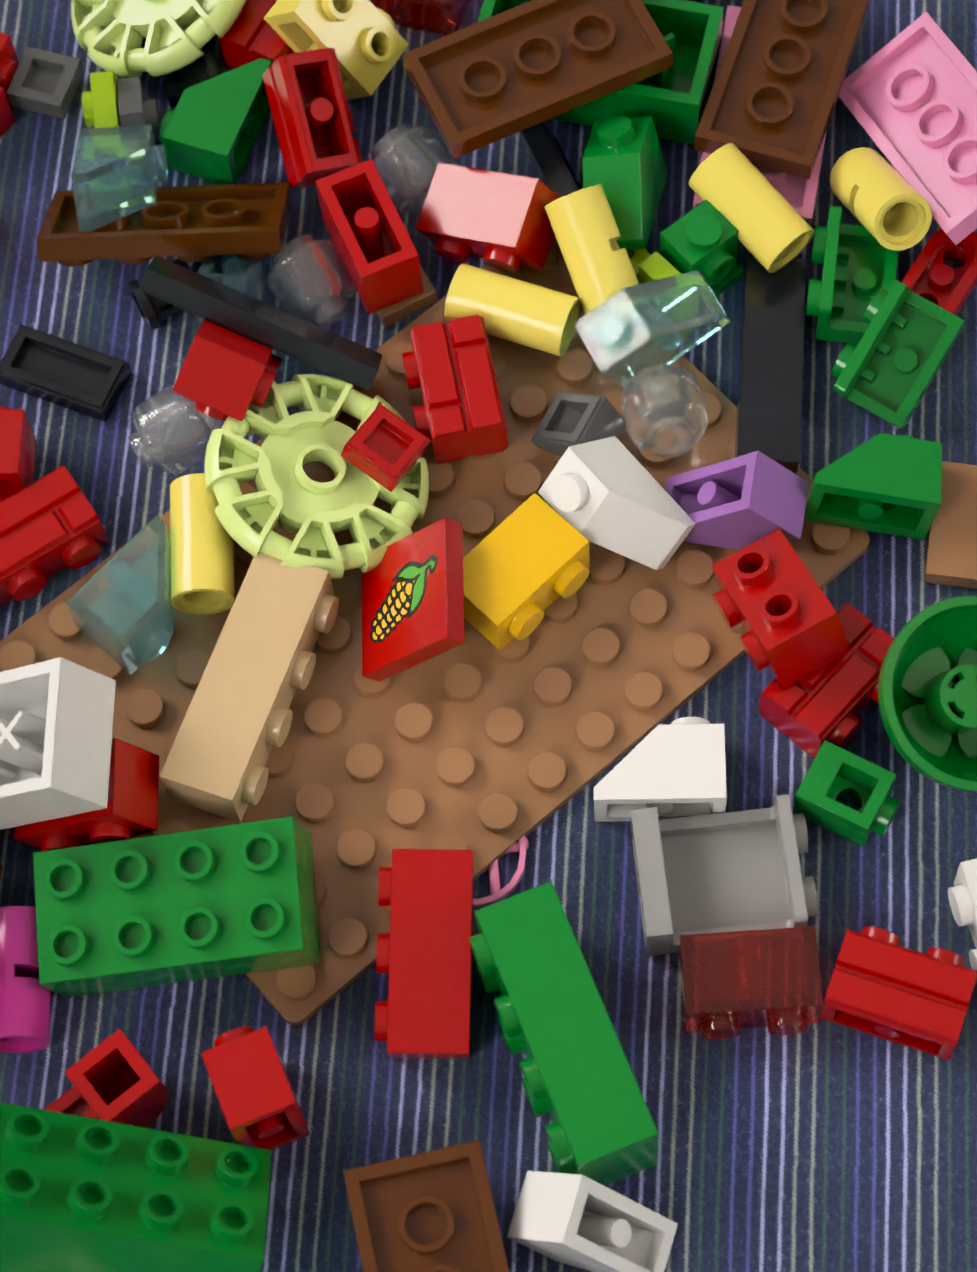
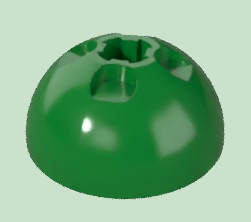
(914, 693)

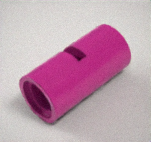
(22, 998)

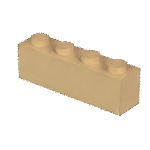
(249, 688)

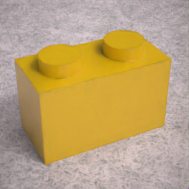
(522, 572)

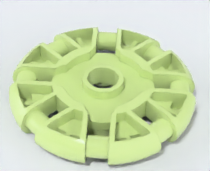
(173, 30)
(295, 500)

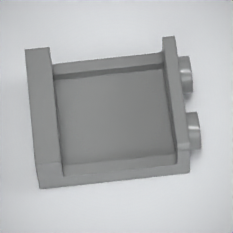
(720, 873)

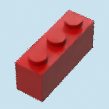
(426, 954)

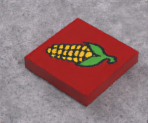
(413, 601)

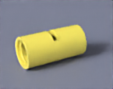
(880, 199)
(753, 206)
(589, 245)
(513, 309)
(199, 550)

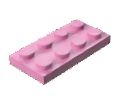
(923, 116)

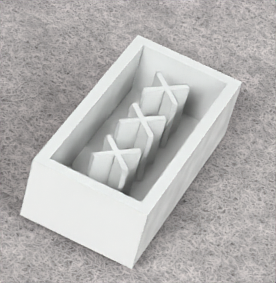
(54, 741)

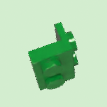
(851, 276)
(896, 354)

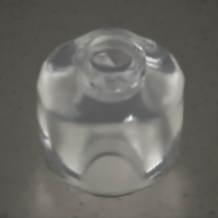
(407, 164)
(311, 281)
(664, 410)
(171, 432)

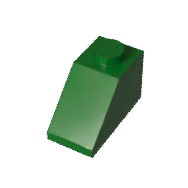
(218, 124)
(630, 166)
(880, 487)

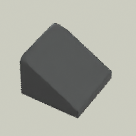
(577, 420)

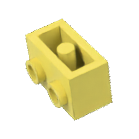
(357, 31)

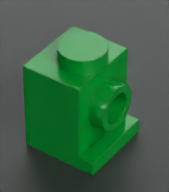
(704, 243)
(845, 775)

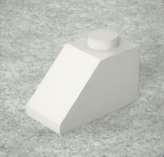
(616, 502)
(672, 769)
(589, 1225)

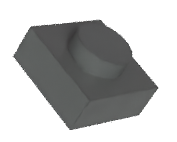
(45, 82)
(133, 107)

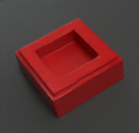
(385, 448)

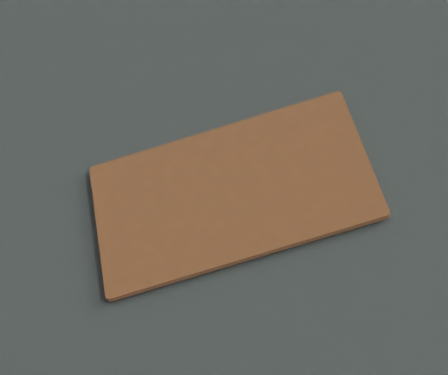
(478, 736)

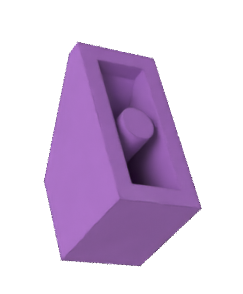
(740, 501)

